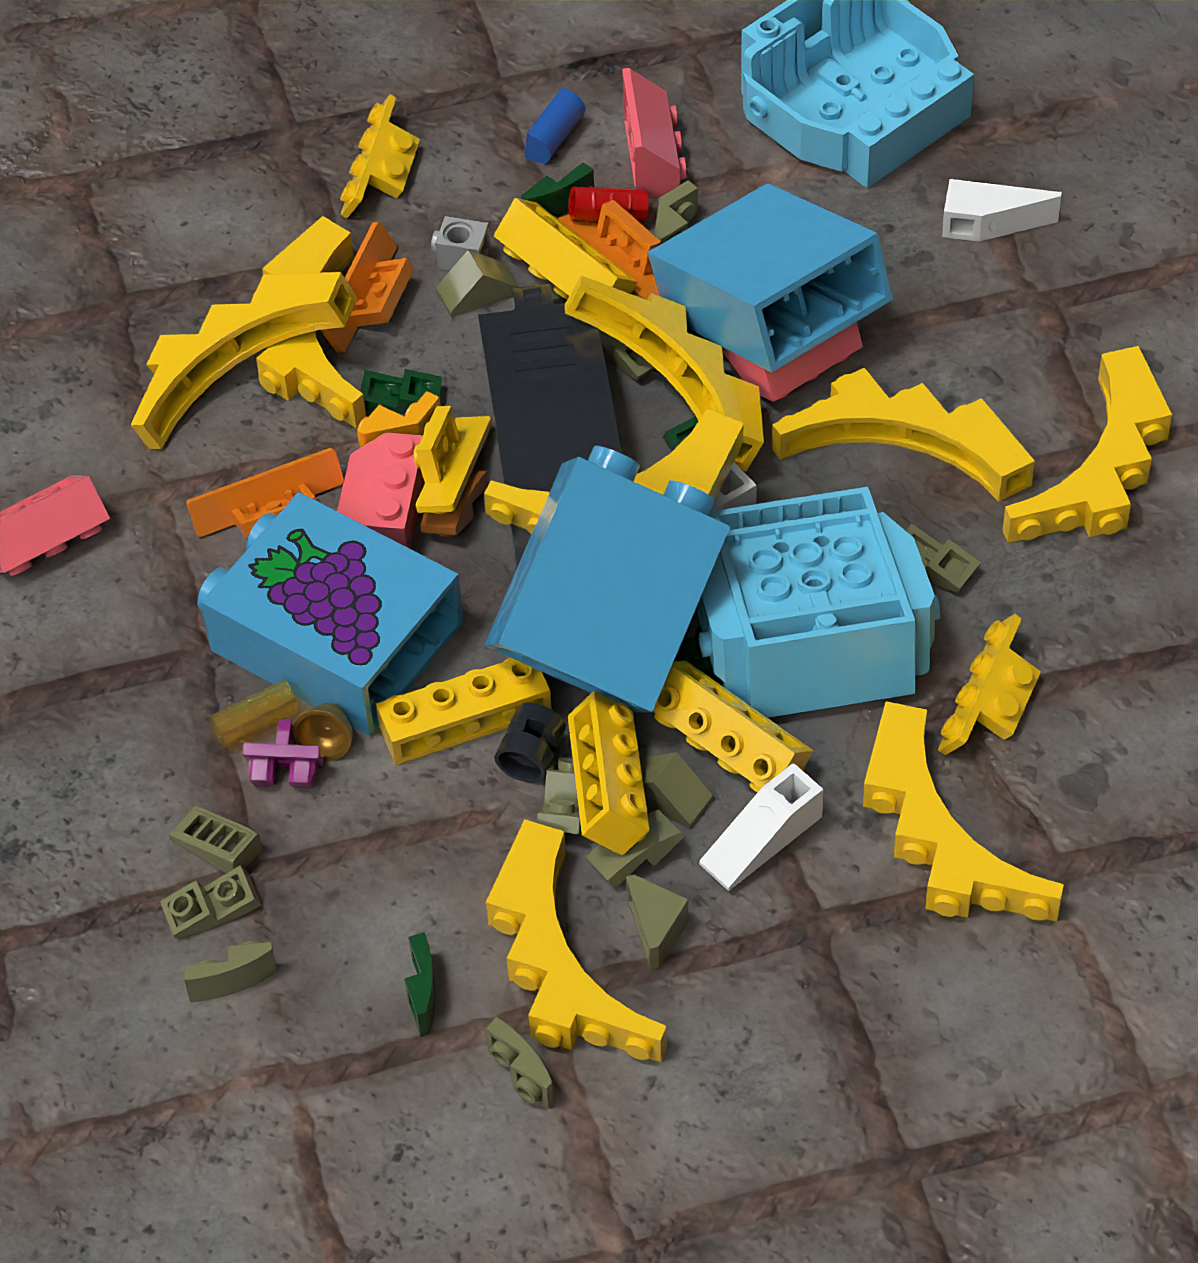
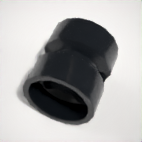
(530, 742)

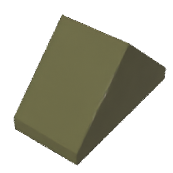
(475, 283)
(674, 788)
(657, 916)

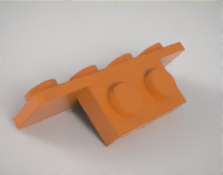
(621, 241)
(375, 282)
(264, 493)

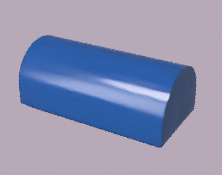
(554, 126)

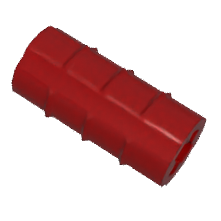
(586, 202)

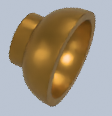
(324, 727)

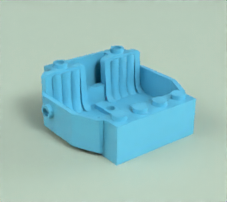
(853, 83)
(816, 605)

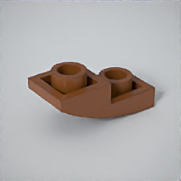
(453, 522)

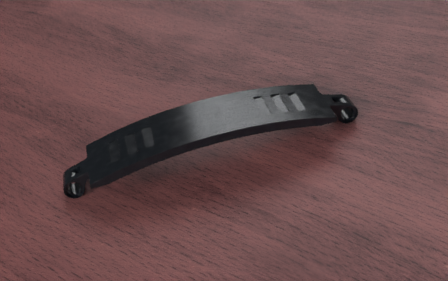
(544, 392)

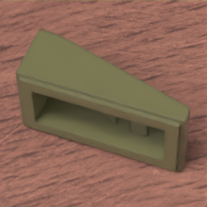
(247, 841)

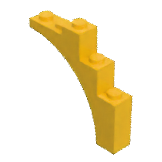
(231, 333)
(299, 361)
(691, 364)
(915, 420)
(697, 461)
(1120, 461)
(928, 834)
(539, 959)

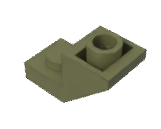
(676, 210)
(560, 798)

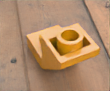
(387, 421)

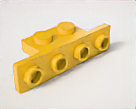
(384, 158)
(448, 457)
(995, 691)

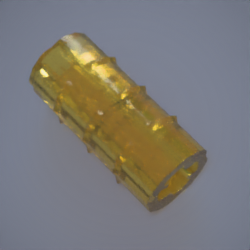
(254, 714)

